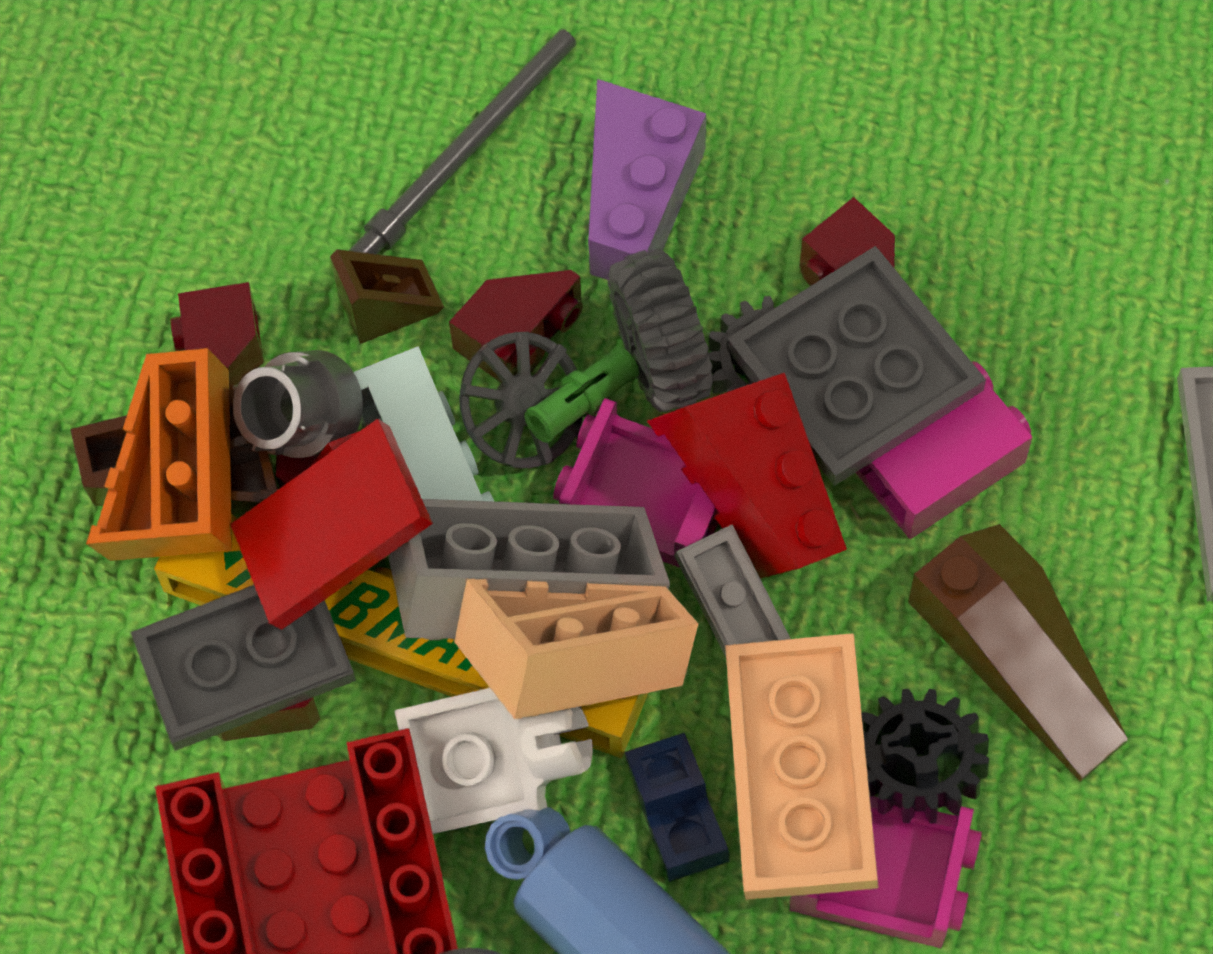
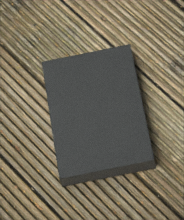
(232, 666)

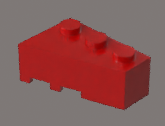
(758, 473)

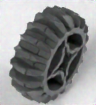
(660, 329)

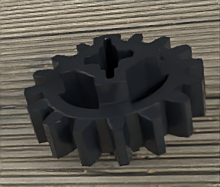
(943, 742)

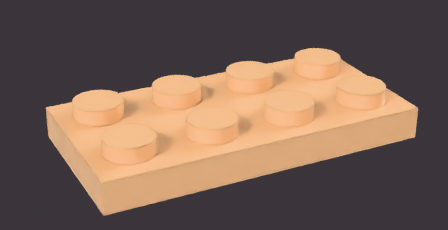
(800, 767)

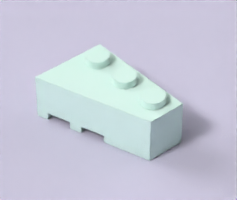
(421, 421)

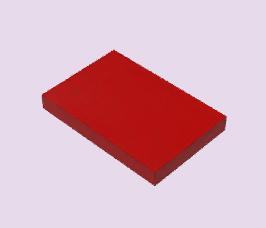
(330, 524)

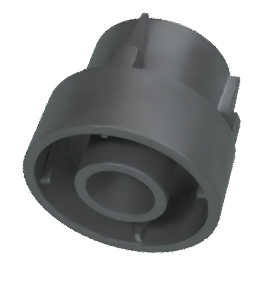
(298, 403)

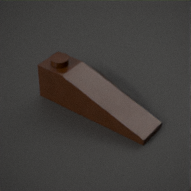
(1013, 633)

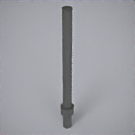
(388, 225)

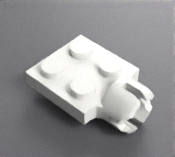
(484, 761)

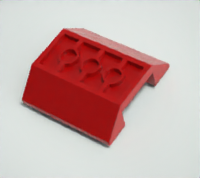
(309, 859)

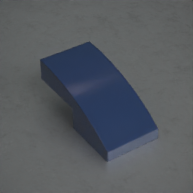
(677, 807)

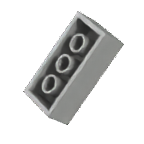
(517, 545)

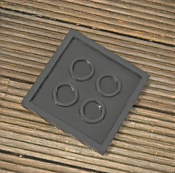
(859, 363)

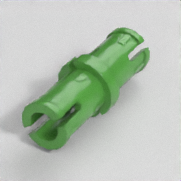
(581, 394)

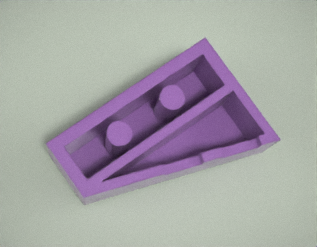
(640, 172)

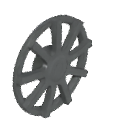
(515, 397)

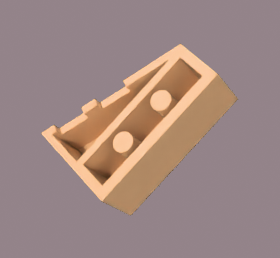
(574, 648)

